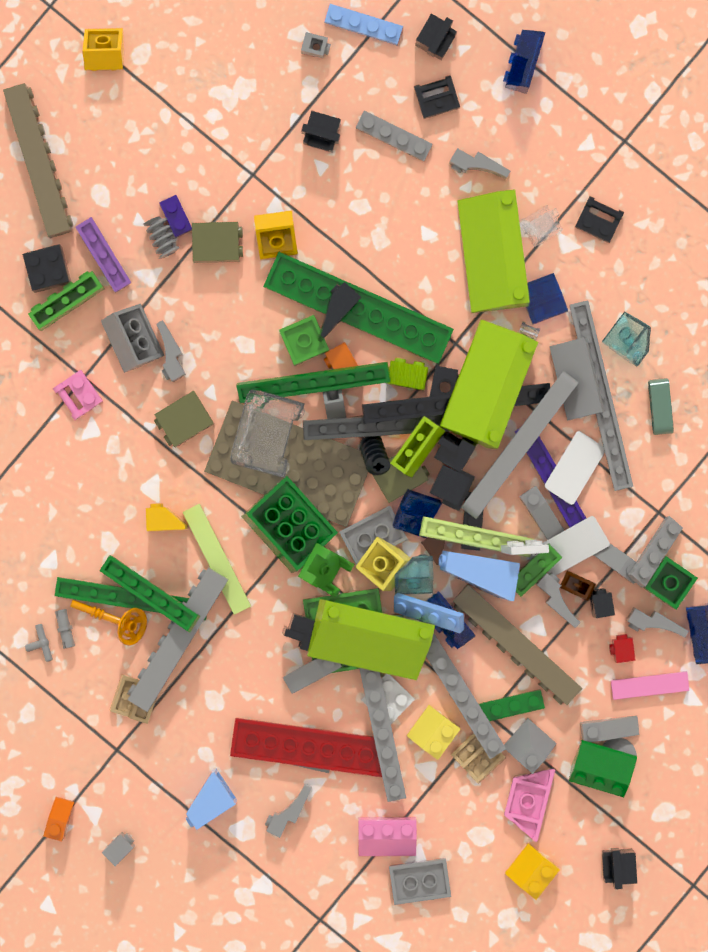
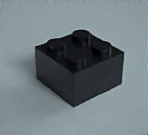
(46, 268)

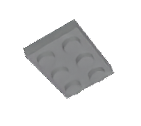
(363, 533)
(420, 881)

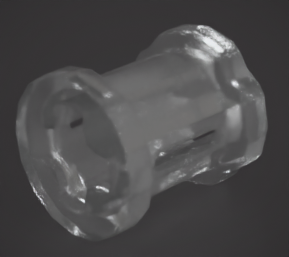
(529, 331)

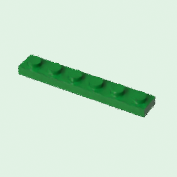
(150, 593)

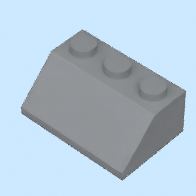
(132, 337)

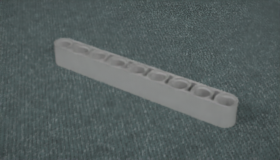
(519, 444)

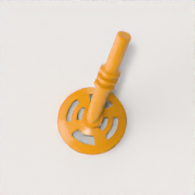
(123, 623)

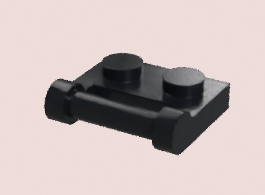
(440, 102)
(596, 225)

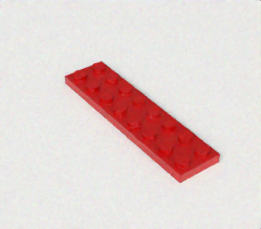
(305, 747)

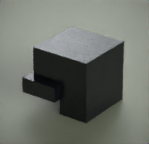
(436, 36)
(321, 131)
(454, 451)
(452, 487)
(300, 629)
(619, 867)

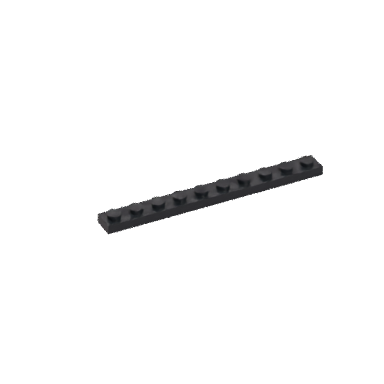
(436, 405)

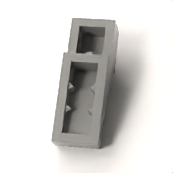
(462, 162)
(172, 367)
(550, 585)
(639, 620)
(291, 813)

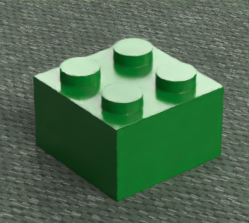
(670, 583)

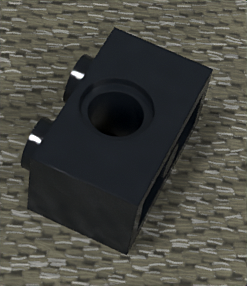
(443, 374)
(601, 603)

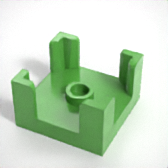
(302, 340)
(323, 567)

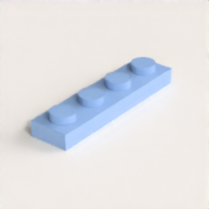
(363, 24)
(429, 612)

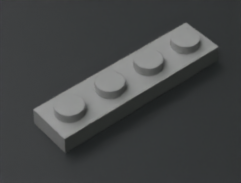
(393, 136)
(655, 551)

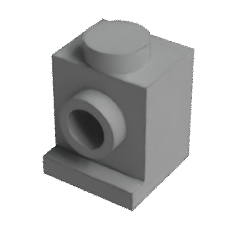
(312, 39)

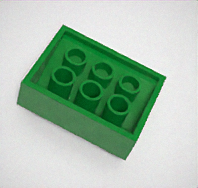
(289, 524)

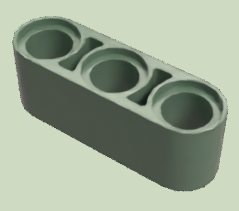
(660, 406)

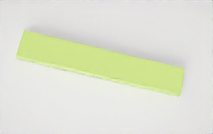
(467, 534)
(216, 558)

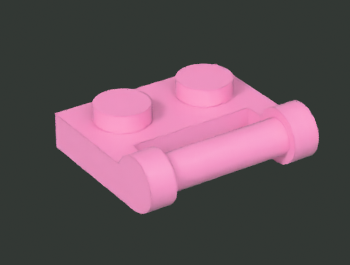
(84, 392)

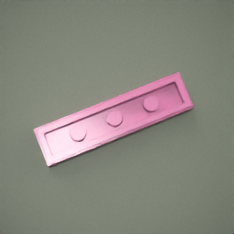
(650, 685)

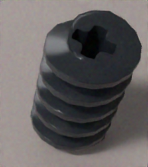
(374, 455)

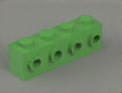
(66, 301)

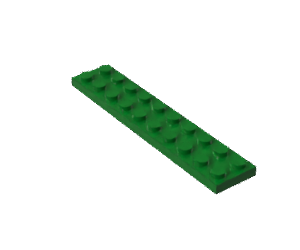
(371, 314)

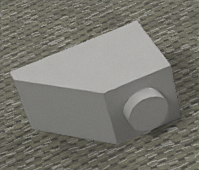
(334, 404)
(118, 848)

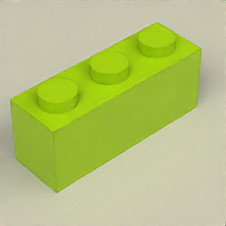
(417, 447)

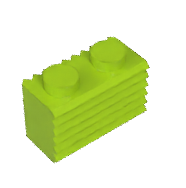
(407, 374)

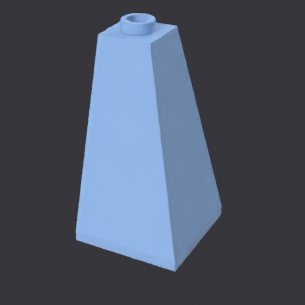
(488, 574)

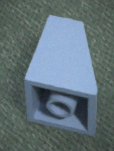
(211, 801)

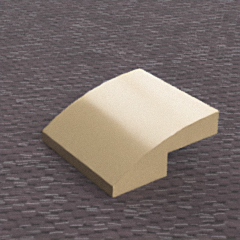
(126, 708)
(475, 759)

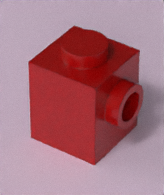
(622, 649)

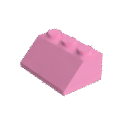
(387, 836)

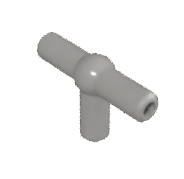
(42, 643)

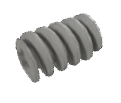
(161, 236)

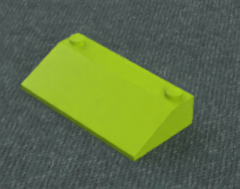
(493, 251)
(489, 384)
(370, 640)

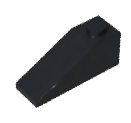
(339, 305)

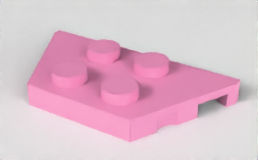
(529, 800)

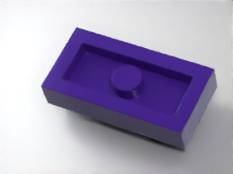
(175, 216)

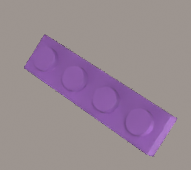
(103, 254)

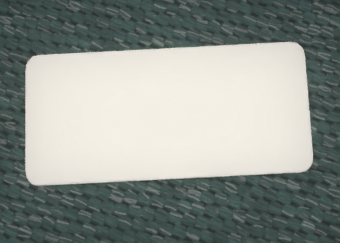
(575, 467)
(577, 544)

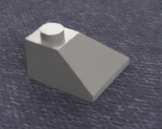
(530, 745)

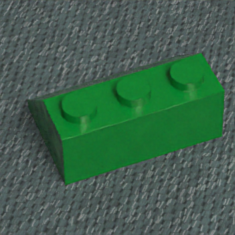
(602, 768)

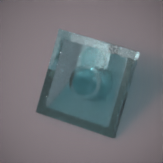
(629, 338)
(415, 576)

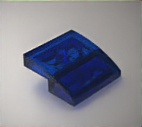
(545, 299)
(412, 509)

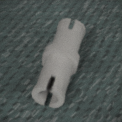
(64, 628)

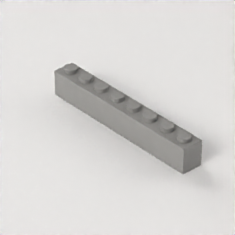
(176, 642)

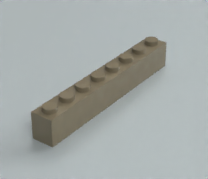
(37, 160)
(517, 644)

